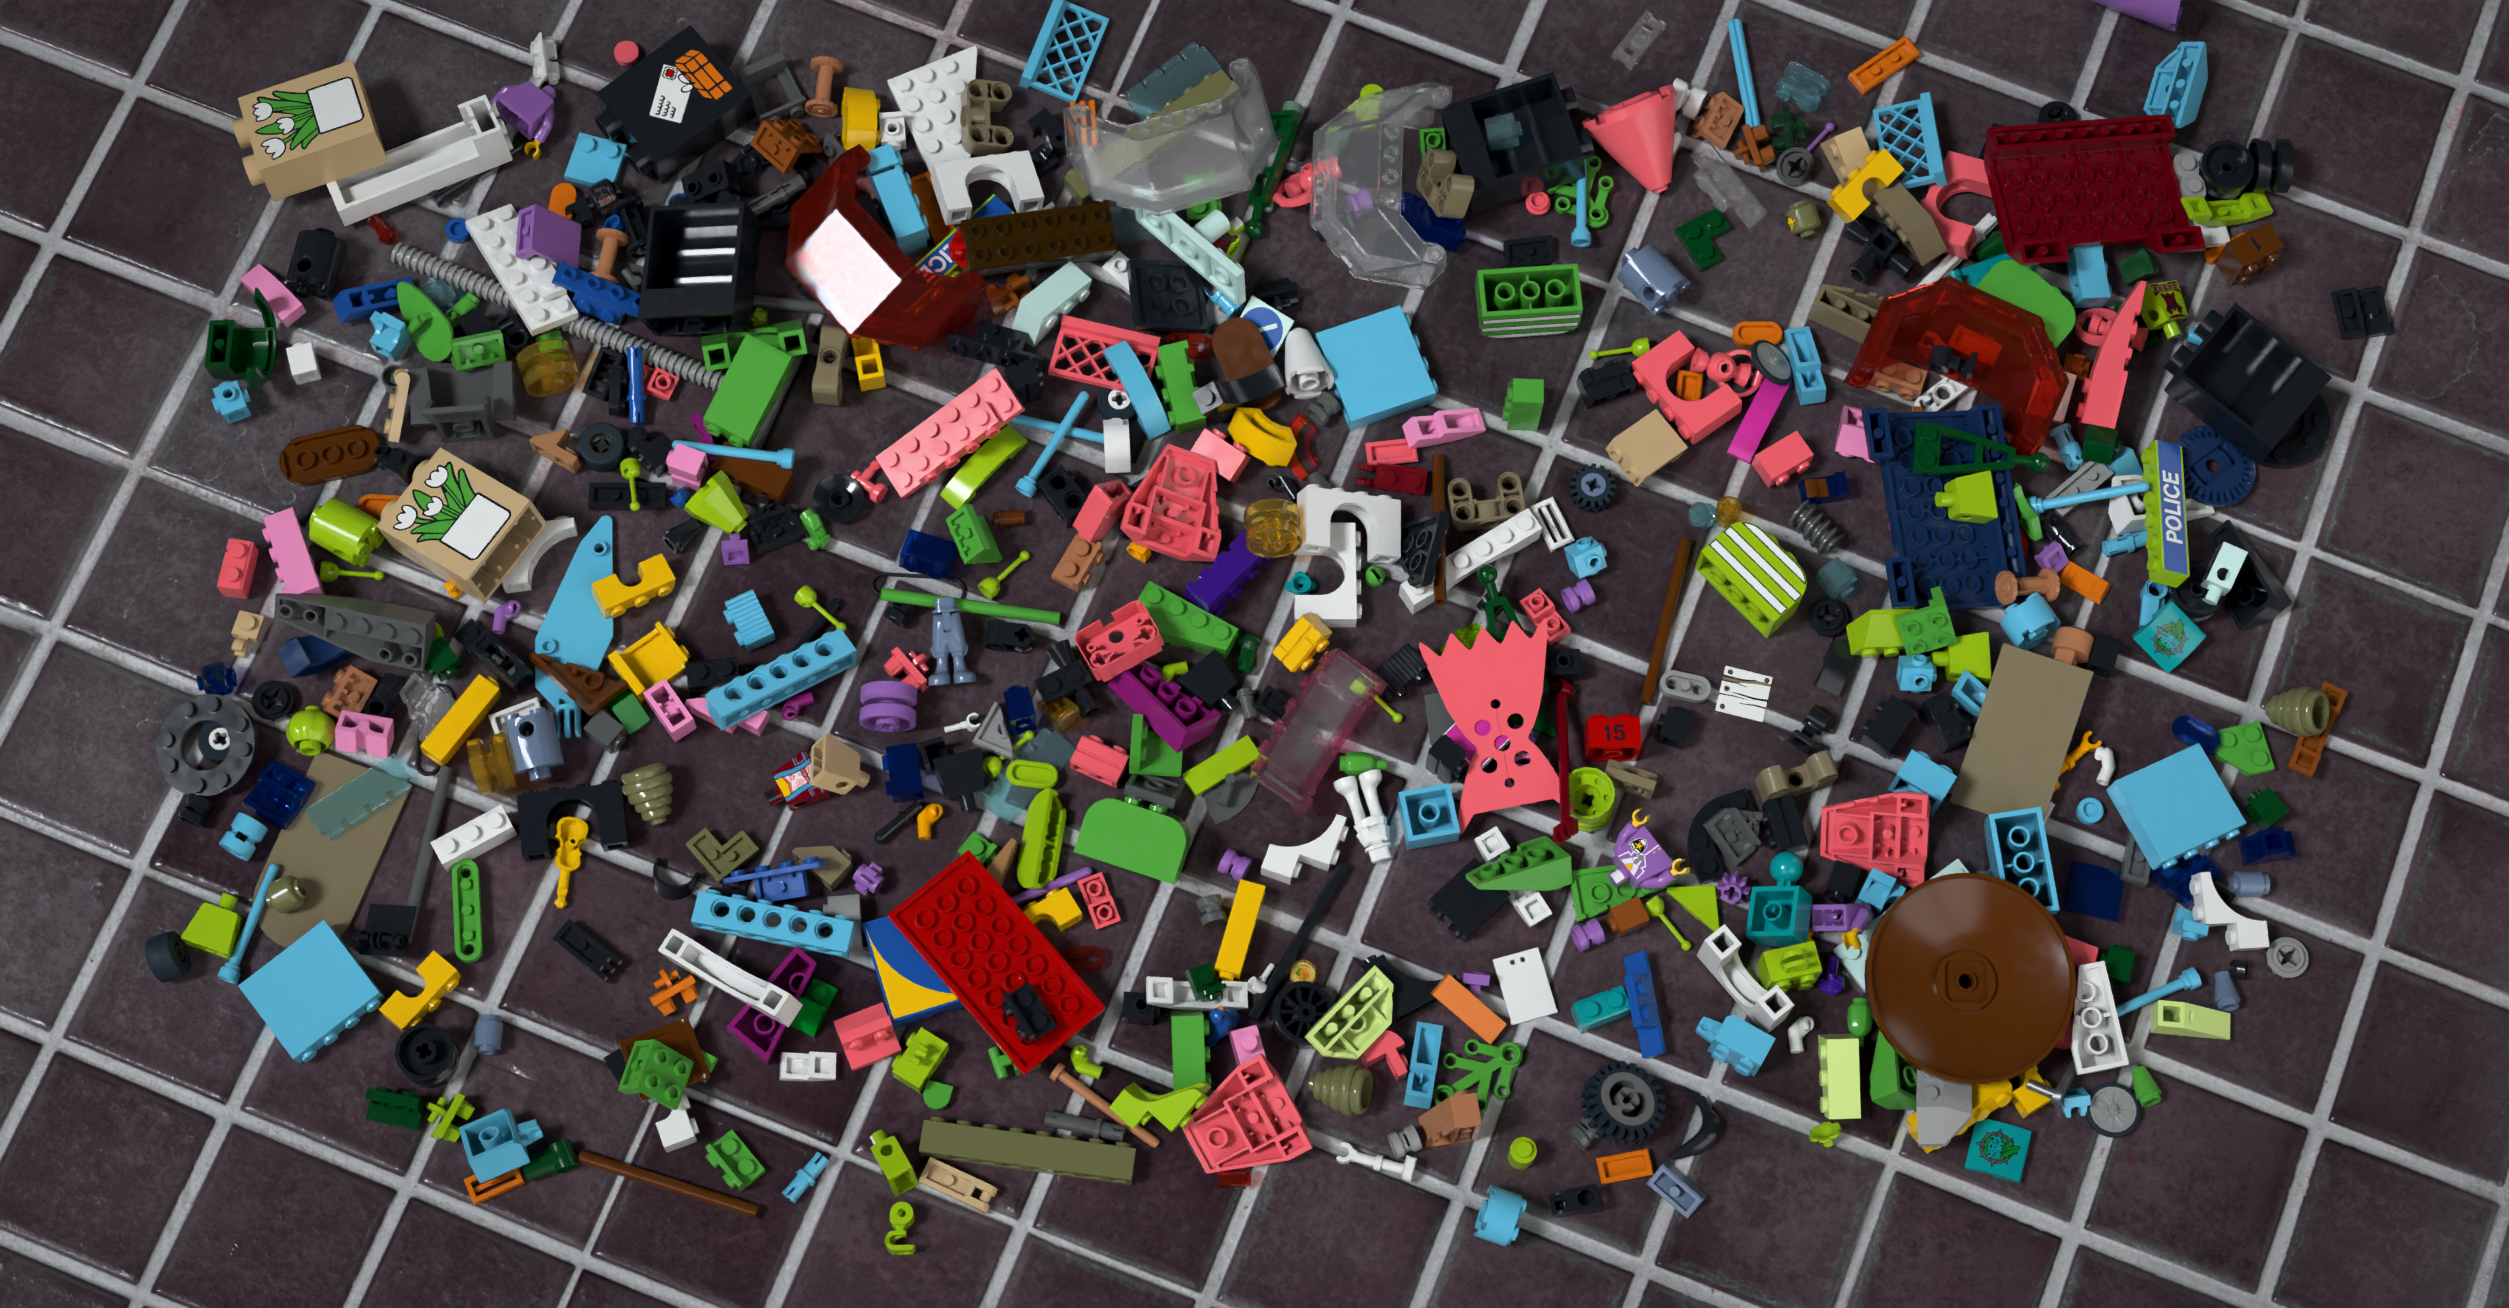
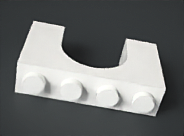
(1011, 170)
(1378, 514)
(1340, 606)
(1721, 958)

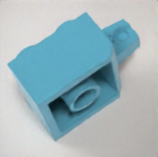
(1736, 1043)
(498, 1143)

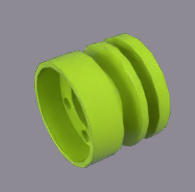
(1595, 787)

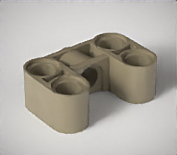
(976, 117)
(1443, 190)
(827, 379)
(1485, 513)
(1814, 775)

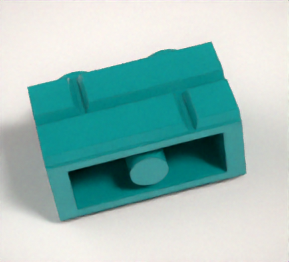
(1600, 1009)

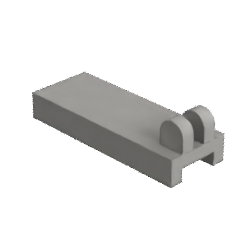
(2086, 479)

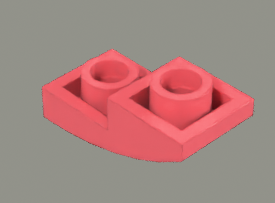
(658, 382)
(1539, 606)
(1098, 900)

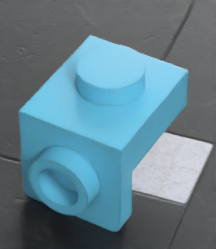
(2187, 926)

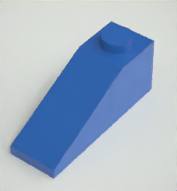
(363, 301)

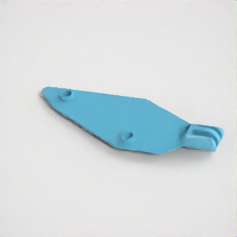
(574, 624)

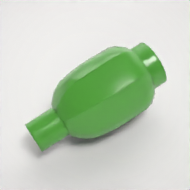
(1358, 762)
(1859, 1019)

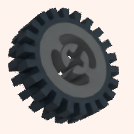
(1633, 1093)

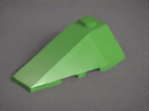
(1534, 866)
(1892, 1078)

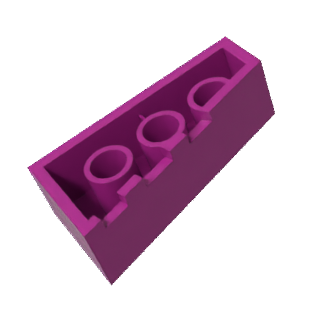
(1164, 707)
(759, 1031)

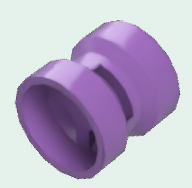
(1578, 596)
(1234, 864)
(1587, 934)

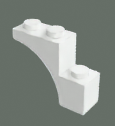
(521, 575)
(1282, 862)
(2209, 909)

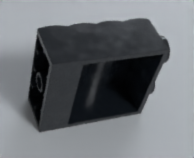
(1547, 152)
(700, 267)
(2244, 381)

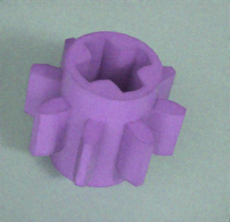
(868, 878)
(1740, 888)

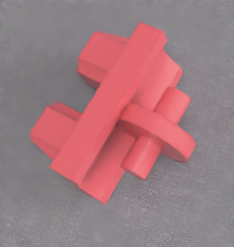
(900, 662)

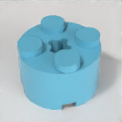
(2029, 622)
(1499, 1216)

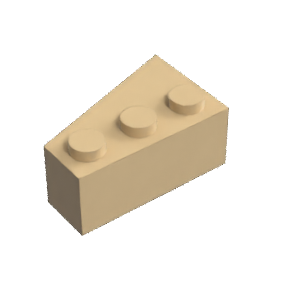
(1846, 153)

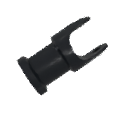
(2061, 535)

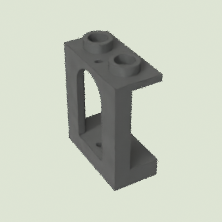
(763, 70)

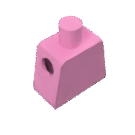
(1246, 1043)

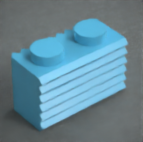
(749, 620)

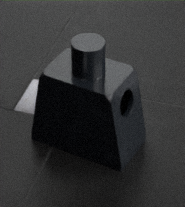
(1211, 683)
(960, 776)

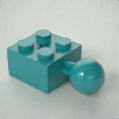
(1780, 912)

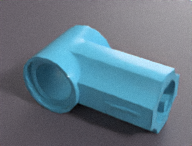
(2151, 603)

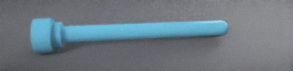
(1581, 236)
(1052, 427)
(782, 457)
(1028, 483)
(2039, 505)
(230, 970)
(2188, 980)

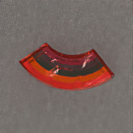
(1302, 460)

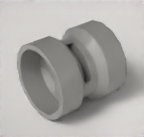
(1404, 1141)

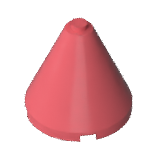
(1640, 135)

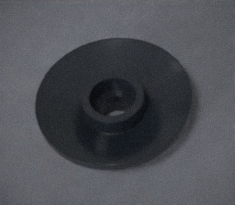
(837, 487)

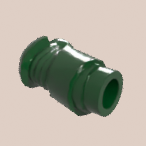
(1248, 655)

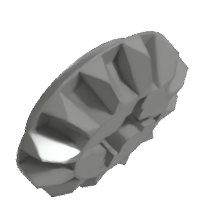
(2299, 957)

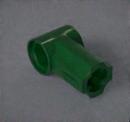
(557, 1158)

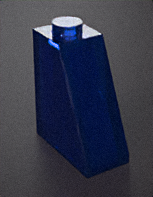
(1429, 227)

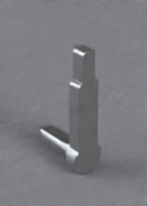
(2056, 1095)

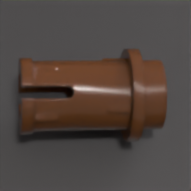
(1008, 518)

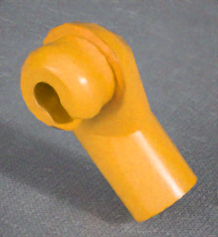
(926, 819)

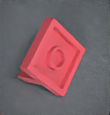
(867, 1036)

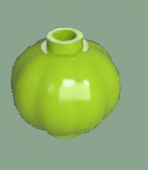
(311, 731)

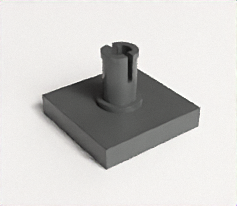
(1154, 790)

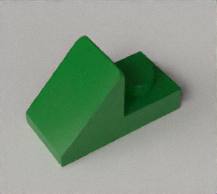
(628, 712)
(814, 1008)

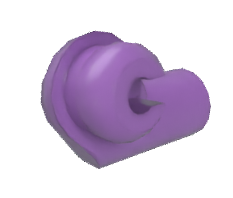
(503, 614)

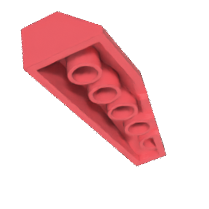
(2107, 378)

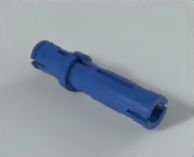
(635, 385)

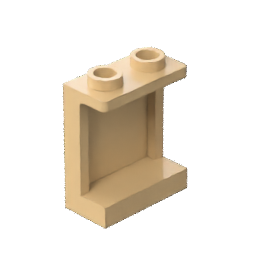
(1646, 447)

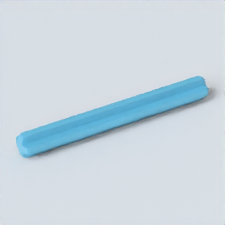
(1743, 72)

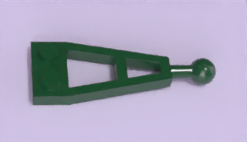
(1285, 127)
(1927, 453)
(1487, 575)

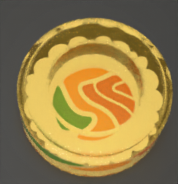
(1303, 971)

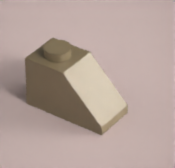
(829, 875)

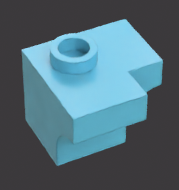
(389, 335)
(1879, 890)

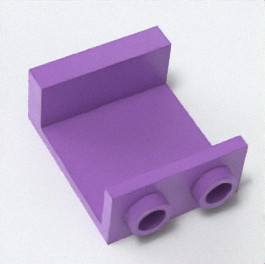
(548, 236)

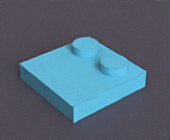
(595, 160)

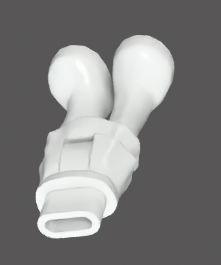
(1373, 830)

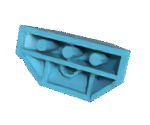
(2179, 84)

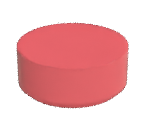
(626, 53)

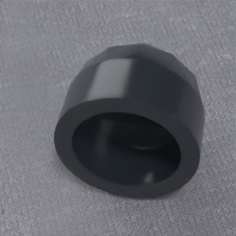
(2240, 970)

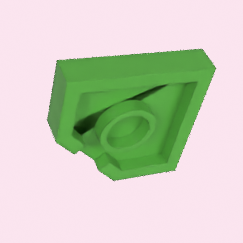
(2245, 749)

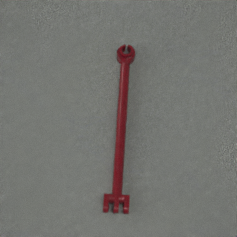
(1568, 825)

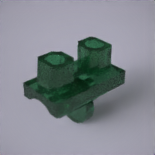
(1786, 121)

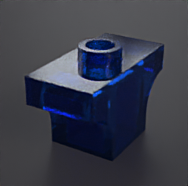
(2267, 846)

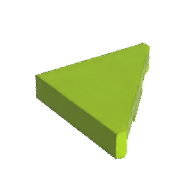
(1699, 902)

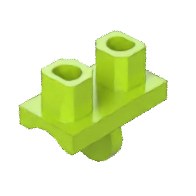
(444, 1128)

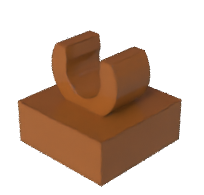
(2076, 365)

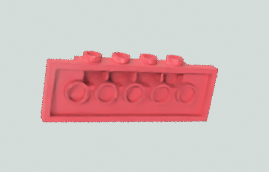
(950, 434)

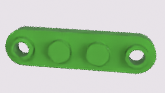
(467, 911)

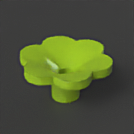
(1825, 1133)

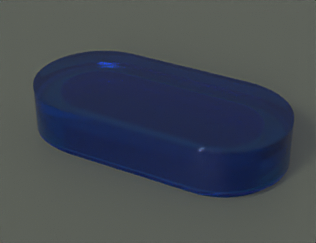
(2191, 731)

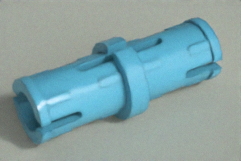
(2127, 542)
(805, 1177)

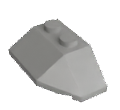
(1941, 1110)

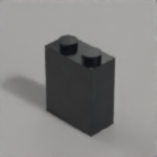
(1465, 906)

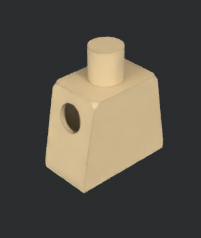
(836, 766)

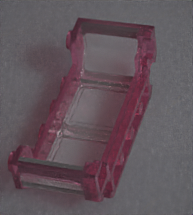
(1315, 728)

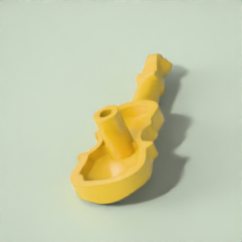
(570, 833)

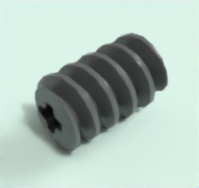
(1814, 528)

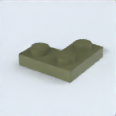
(722, 859)

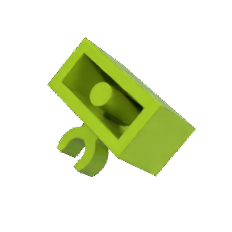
(919, 1060)

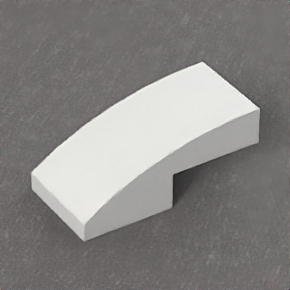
(807, 1067)

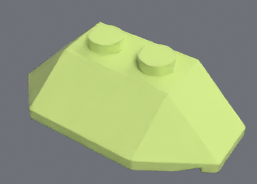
(1355, 1018)

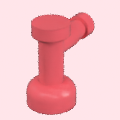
(877, 491)

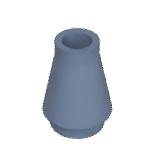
(2226, 995)

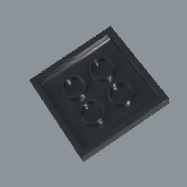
(1166, 296)

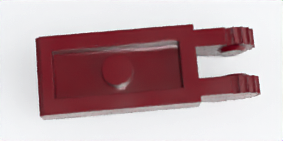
(1394, 477)

